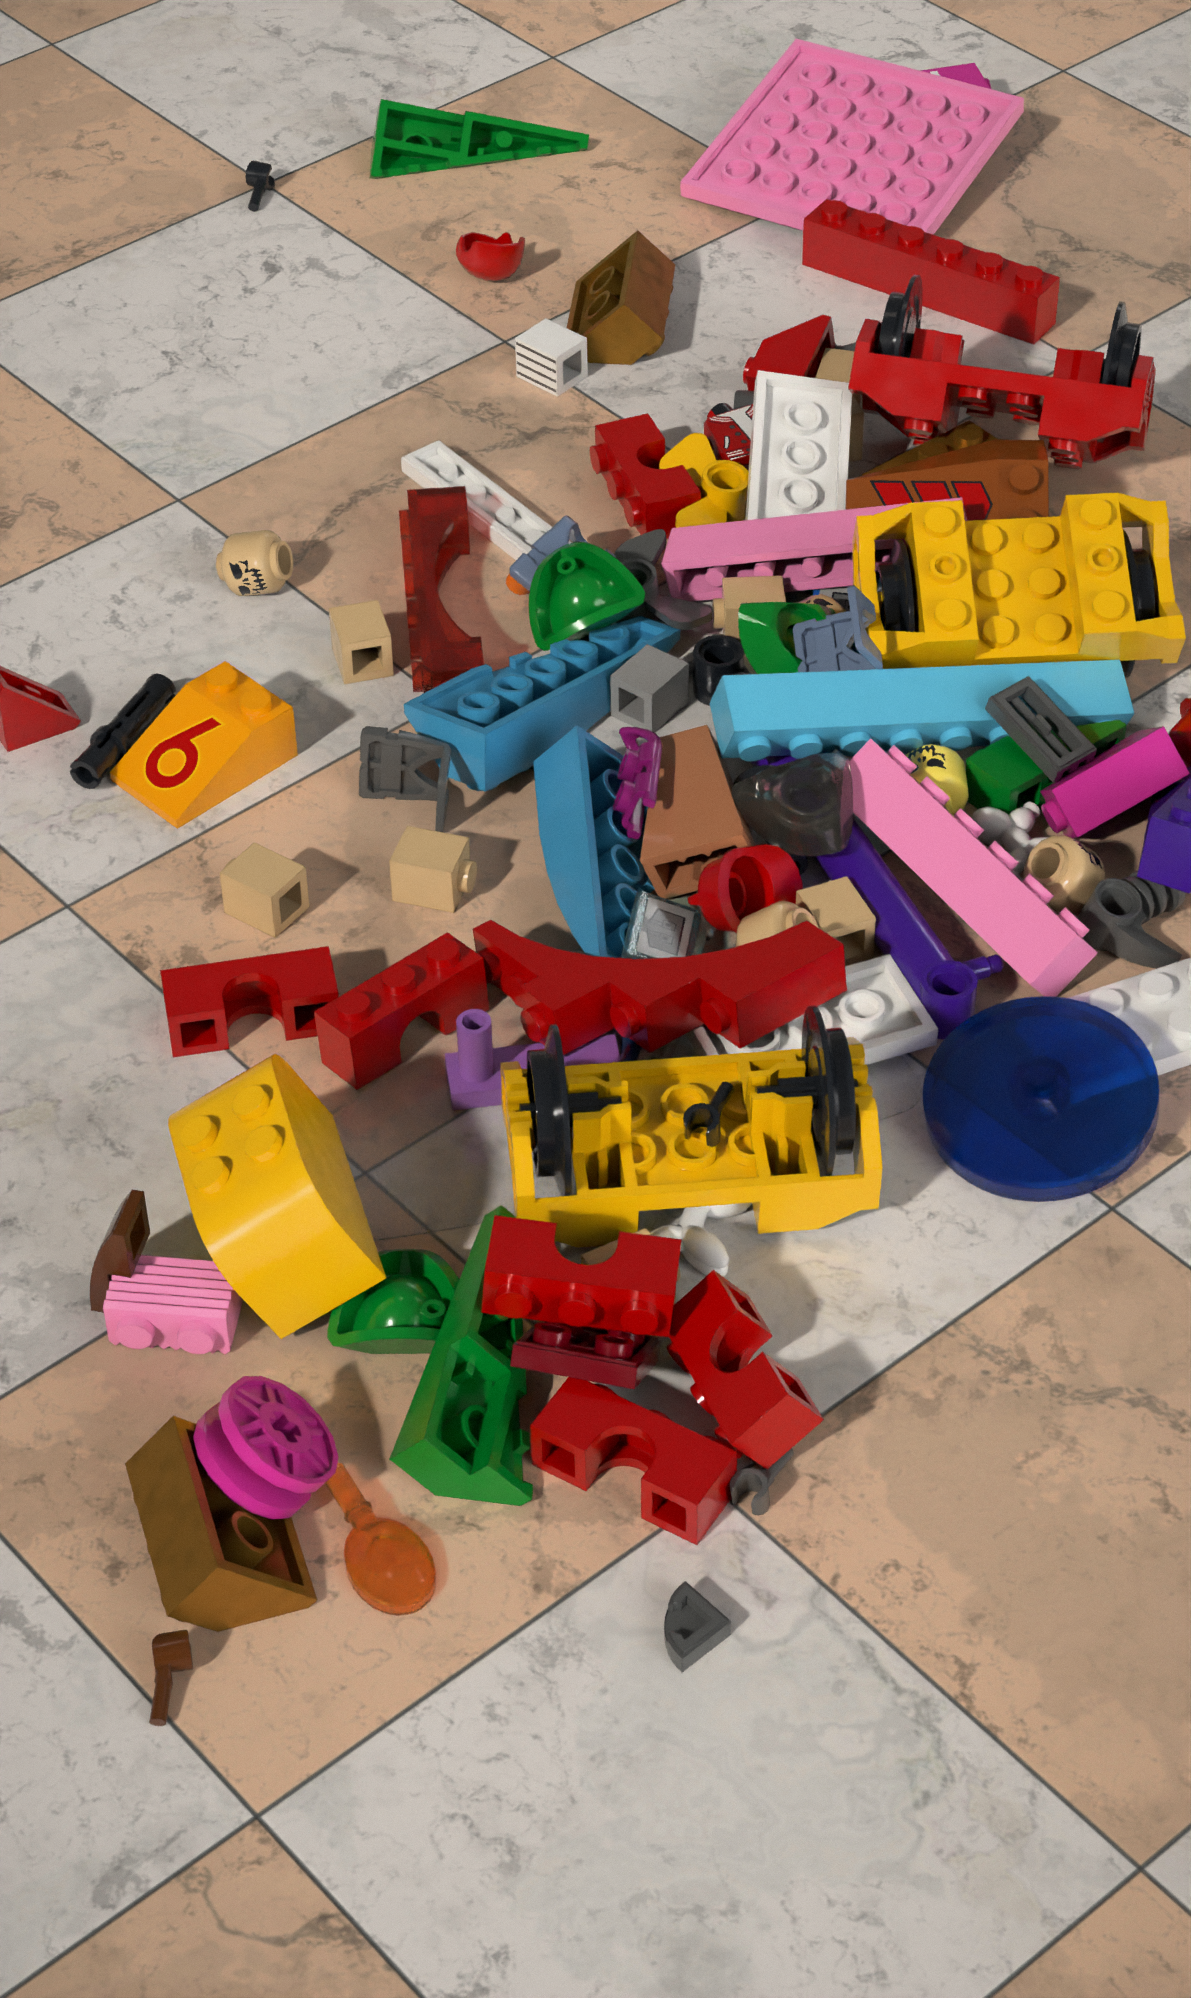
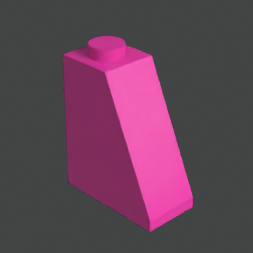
(1113, 782)

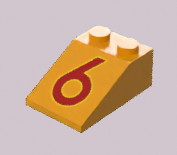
(207, 745)

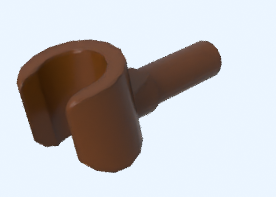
(170, 1655)

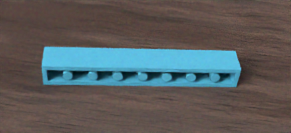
(899, 706)

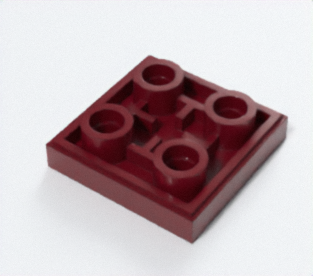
(587, 1353)

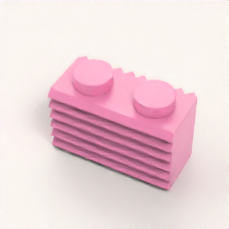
(172, 1305)

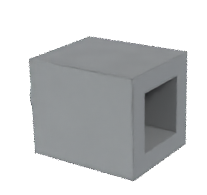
(649, 688)

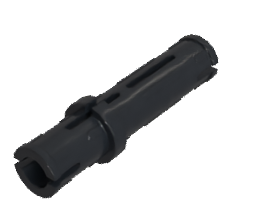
(113, 740)

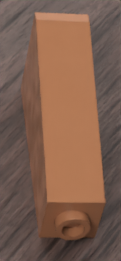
(692, 814)

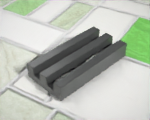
(1033, 731)

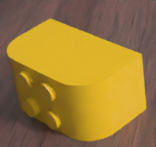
(275, 1196)

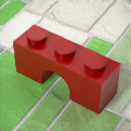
(629, 460)
(211, 996)
(365, 1026)
(535, 1282)
(757, 1404)
(594, 1429)

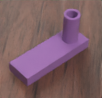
(476, 1067)

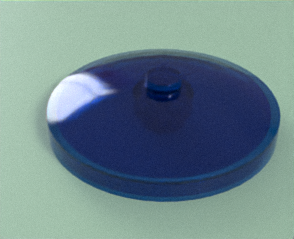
(1041, 1099)

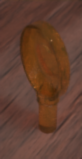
(382, 1556)

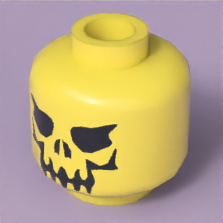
(945, 770)

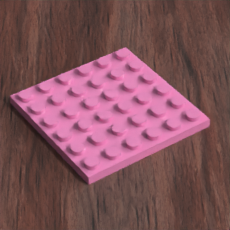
(852, 135)

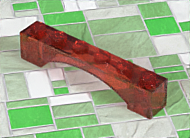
(432, 538)

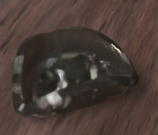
(801, 804)

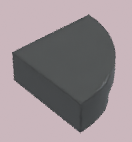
(692, 1627)

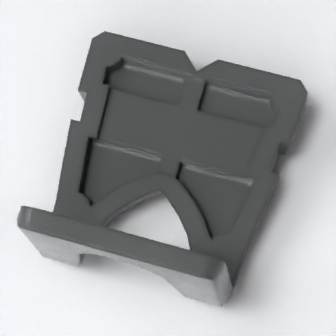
(392, 764)

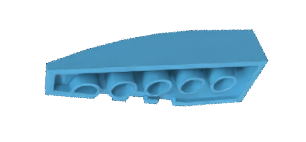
(516, 713)
(584, 844)

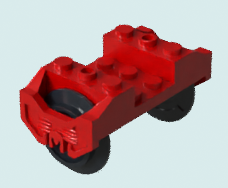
(1082, 412)

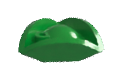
(578, 593)
(768, 633)
(399, 1312)

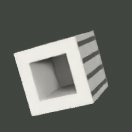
(551, 357)

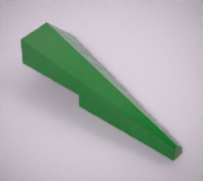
(427, 140)
(465, 1413)

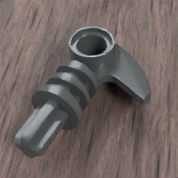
(1117, 914)

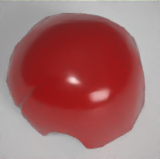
(490, 257)

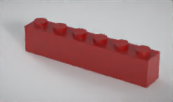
(954, 276)

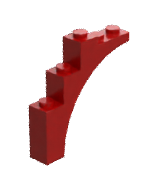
(657, 1000)

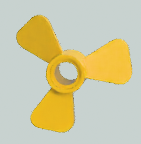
(721, 483)

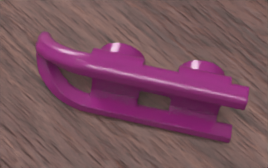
(640, 777)

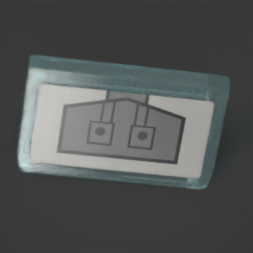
(660, 928)

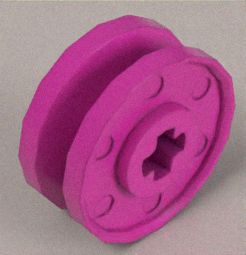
(265, 1447)

